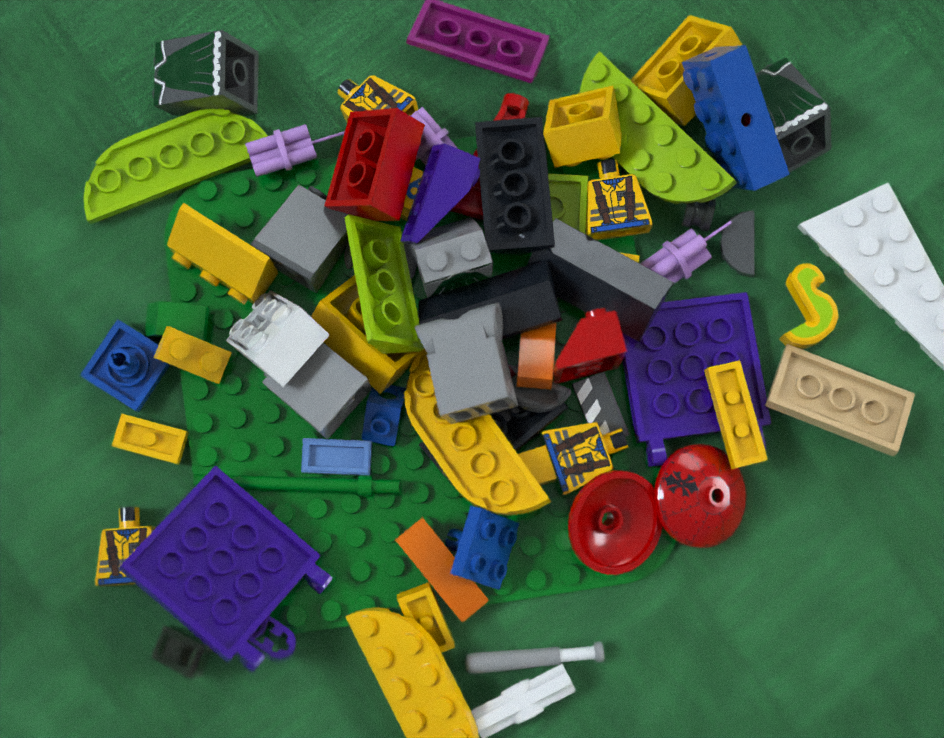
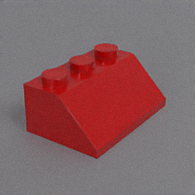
(375, 164)
(592, 348)

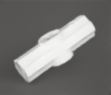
(522, 701)

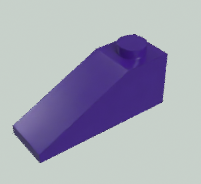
(443, 184)

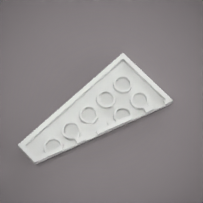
(887, 262)

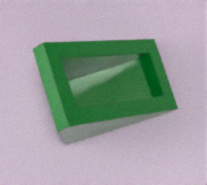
(183, 317)

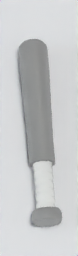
(527, 658)

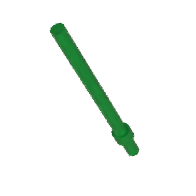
(364, 485)

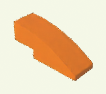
(536, 358)
(435, 564)

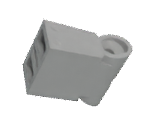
(468, 364)

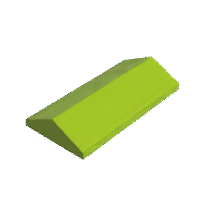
(383, 285)

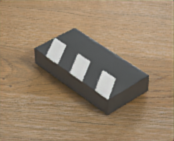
(599, 403)

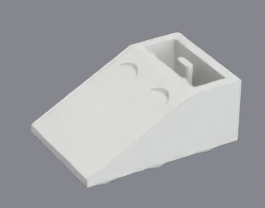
(277, 337)

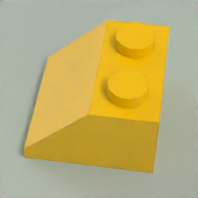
(583, 127)

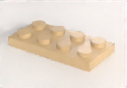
(840, 400)

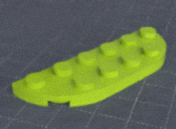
(654, 146)
(167, 160)

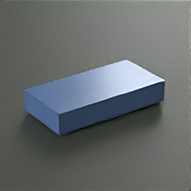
(336, 457)

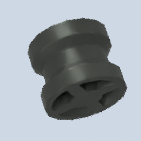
(699, 214)

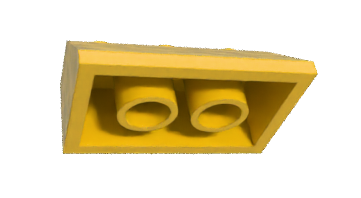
(663, 73)
(220, 256)
(343, 319)

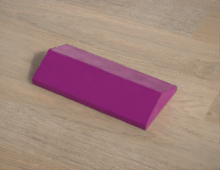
(478, 40)

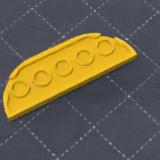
(471, 451)
(412, 675)

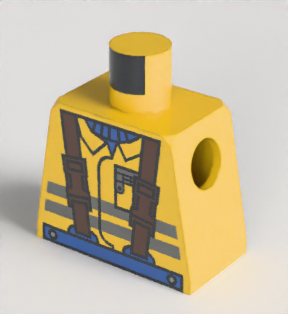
(374, 95)
(615, 204)
(581, 453)
(118, 545)

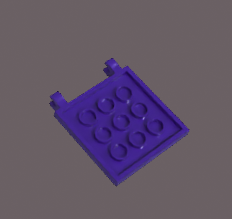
(668, 365)
(223, 566)

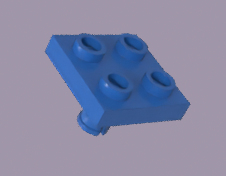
(126, 366)
(483, 547)

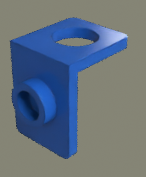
(383, 416)

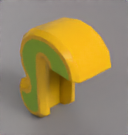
(816, 307)

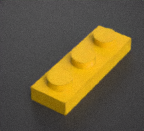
(735, 414)

